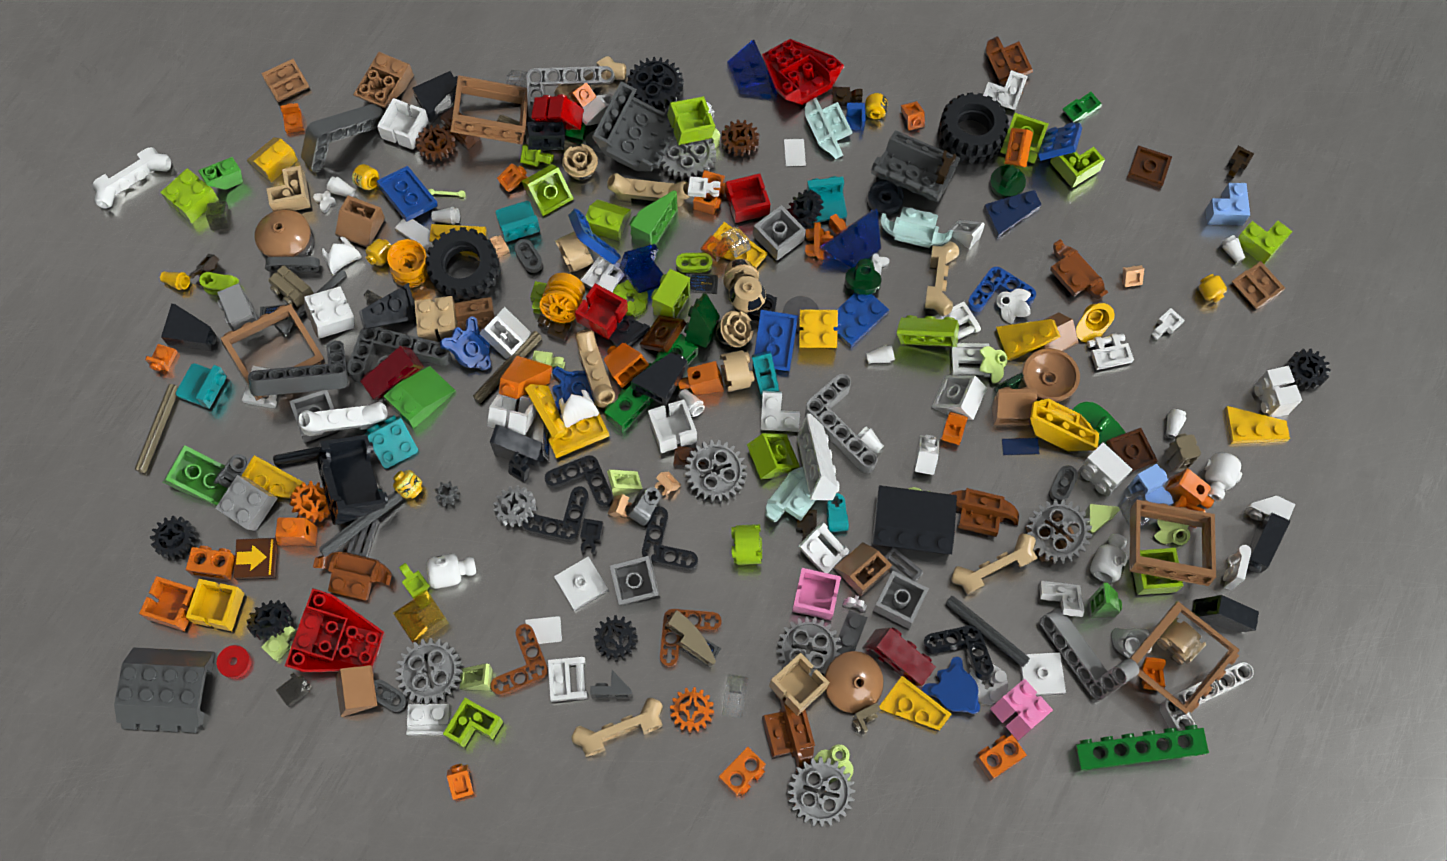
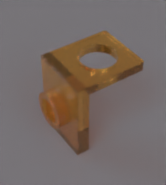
(719, 251)

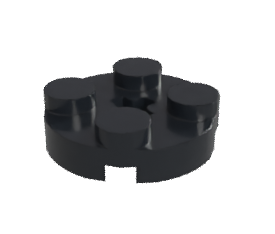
(890, 190)

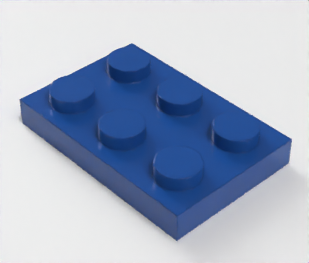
(1060, 141)
(407, 193)
(858, 317)
(777, 335)

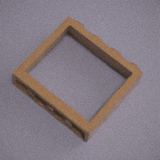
(488, 128)
(263, 322)
(1166, 569)
(1216, 673)

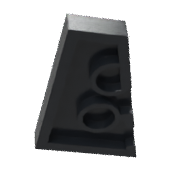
(390, 310)
(628, 331)

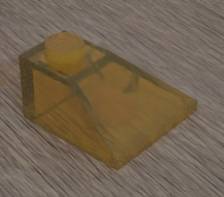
(420, 617)

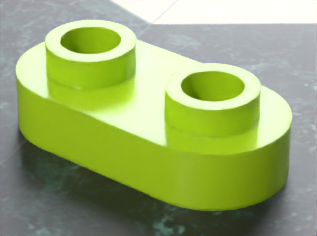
(694, 261)

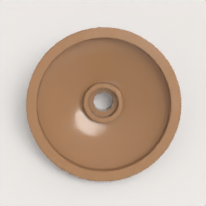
(286, 241)
(1058, 368)
(844, 673)

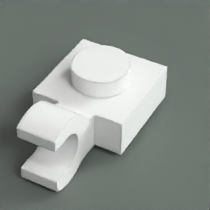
(1168, 322)

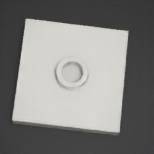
(581, 583)
(1044, 673)

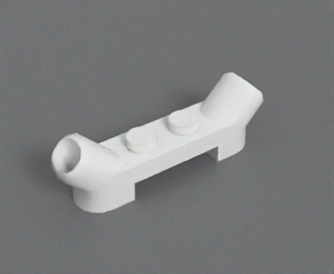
(149, 161)
(339, 419)

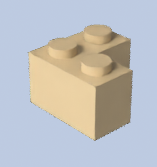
(293, 194)

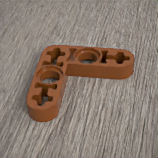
(675, 653)
(531, 663)

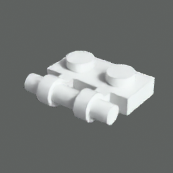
(1110, 356)

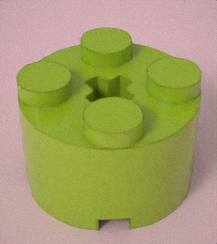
(747, 544)

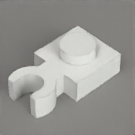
(700, 187)

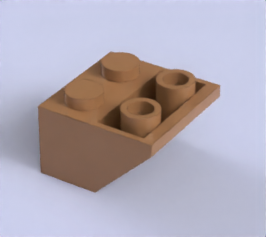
(359, 221)
(1013, 406)
(863, 568)

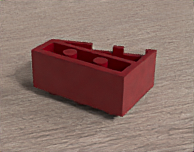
(391, 371)
(900, 655)

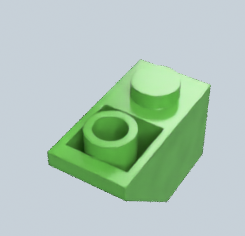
(222, 174)

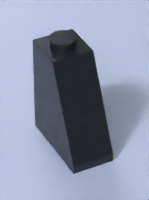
(436, 94)
(187, 331)
(661, 378)
(508, 442)
(1266, 541)
(1226, 613)

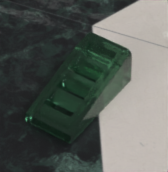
(1012, 382)

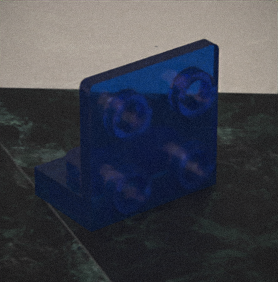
(641, 269)

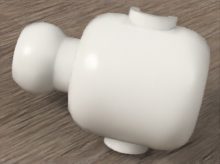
(1222, 474)
(1110, 559)
(447, 570)

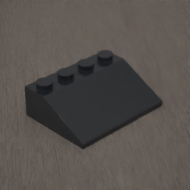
(914, 519)

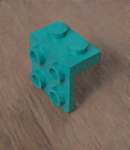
(832, 194)
(517, 221)
(201, 384)
(391, 441)

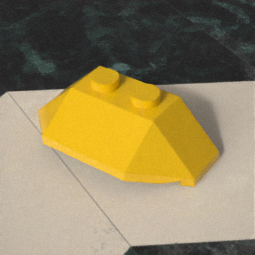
(1062, 426)

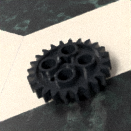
(656, 82)

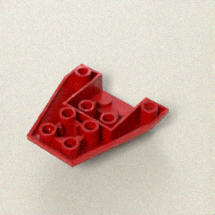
(801, 71)
(332, 637)

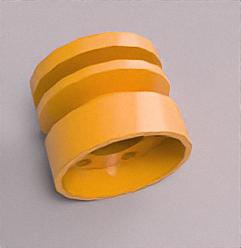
(407, 254)
(562, 297)

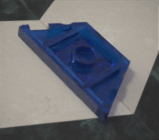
(750, 72)
(856, 241)

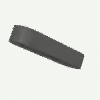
(295, 264)

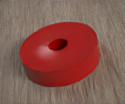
(240, 668)

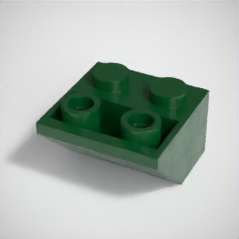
(702, 322)

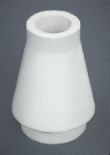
(339, 187)
(448, 216)
(1233, 248)
(881, 355)
(693, 403)
(1175, 421)
(870, 439)

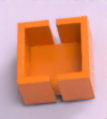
(172, 603)

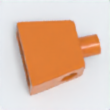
(624, 363)
(703, 379)
(1190, 486)
(293, 532)

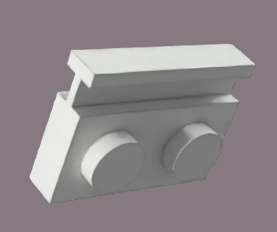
(427, 719)

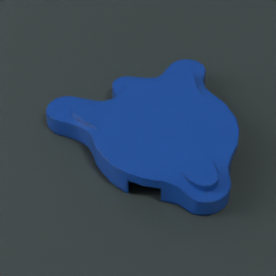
(468, 346)
(569, 384)
(956, 688)

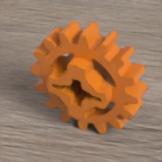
(309, 508)
(701, 710)

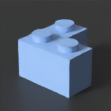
(1231, 208)
(1152, 483)

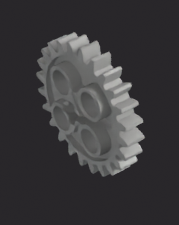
(689, 156)
(722, 486)
(1070, 517)
(813, 631)
(447, 666)
(815, 810)

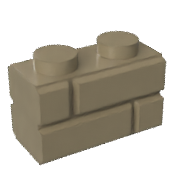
(289, 286)
(1182, 452)

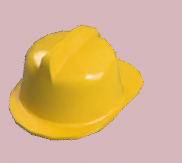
(1094, 321)

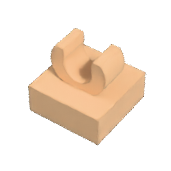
(499, 245)
(1133, 276)
(668, 481)
(618, 506)

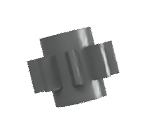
(451, 490)

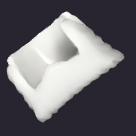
(340, 255)
(577, 408)
(1128, 640)

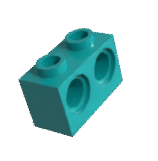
(765, 372)

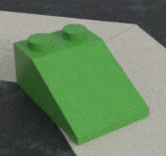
(653, 220)
(419, 396)
(195, 475)

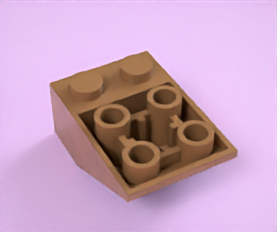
(384, 80)

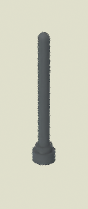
(285, 325)

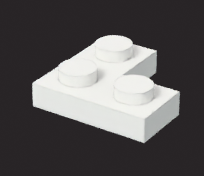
(1010, 94)
(773, 418)
(1068, 594)

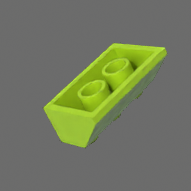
(928, 331)

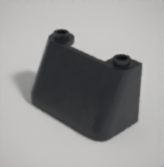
(349, 478)

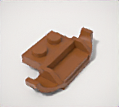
(1007, 59)
(1076, 272)
(983, 511)
(353, 573)
(789, 734)

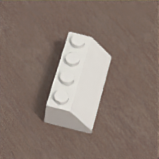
(817, 460)

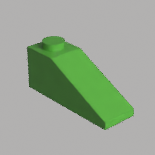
(1105, 602)

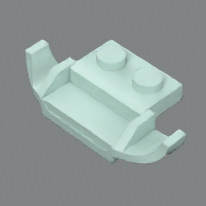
(827, 125)
(916, 228)
(790, 497)

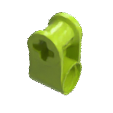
(215, 282)

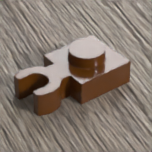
(681, 455)

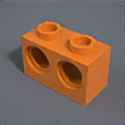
(710, 207)
(209, 567)
(1003, 760)
(737, 768)

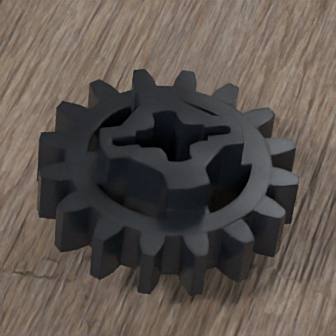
(806, 207)
(1308, 368)
(167, 532)
(269, 620)
(608, 640)

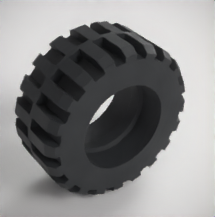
(979, 109)
(457, 242)

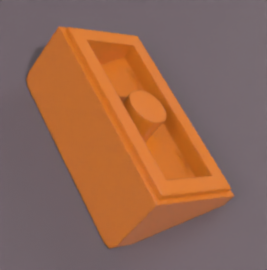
(1018, 147)

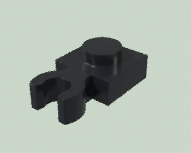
(518, 467)
(591, 532)

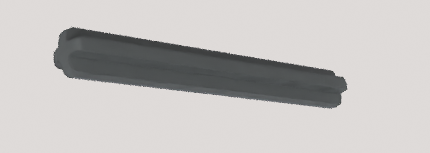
(356, 526)
(988, 631)

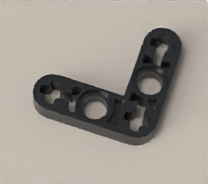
(587, 473)
(567, 522)
(661, 550)
(968, 643)

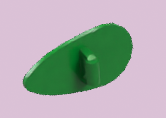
(1100, 421)

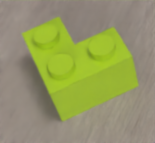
(1077, 167)
(1261, 243)
(471, 718)

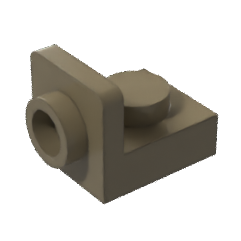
(868, 714)

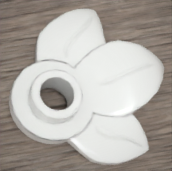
(1016, 305)

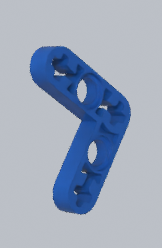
(586, 236)
(999, 283)

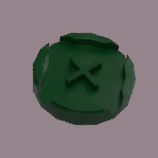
(1007, 181)
(863, 279)

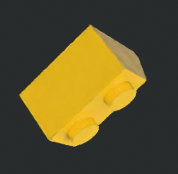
(273, 158)

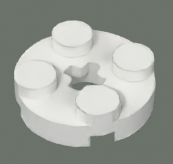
(998, 689)

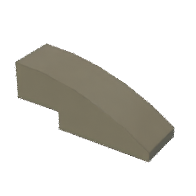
(690, 638)

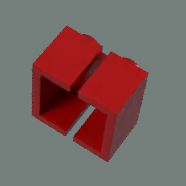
(558, 109)
(747, 198)
(604, 311)

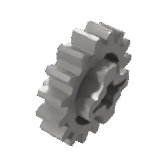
(517, 508)

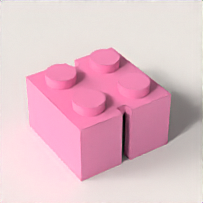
(815, 594)
(1027, 705)

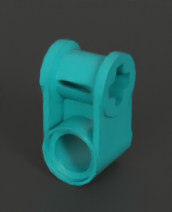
(837, 516)

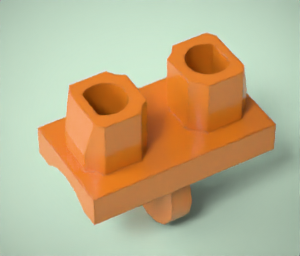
(820, 237)

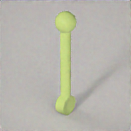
(461, 193)

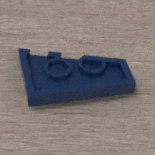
(1009, 211)

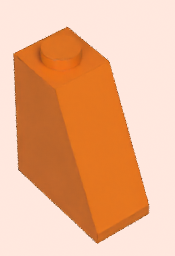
(521, 374)

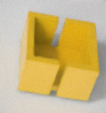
(818, 328)
(213, 606)

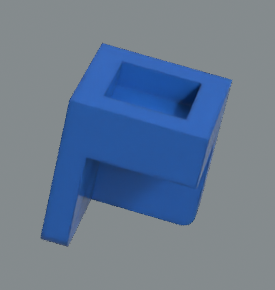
(856, 116)

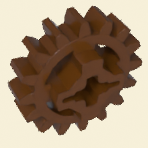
(740, 138)
(444, 140)

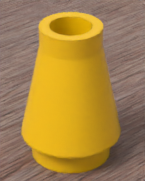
(176, 279)

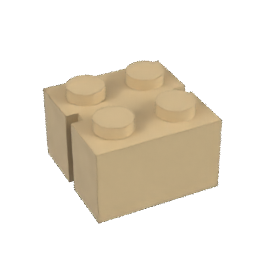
(435, 316)
(797, 685)

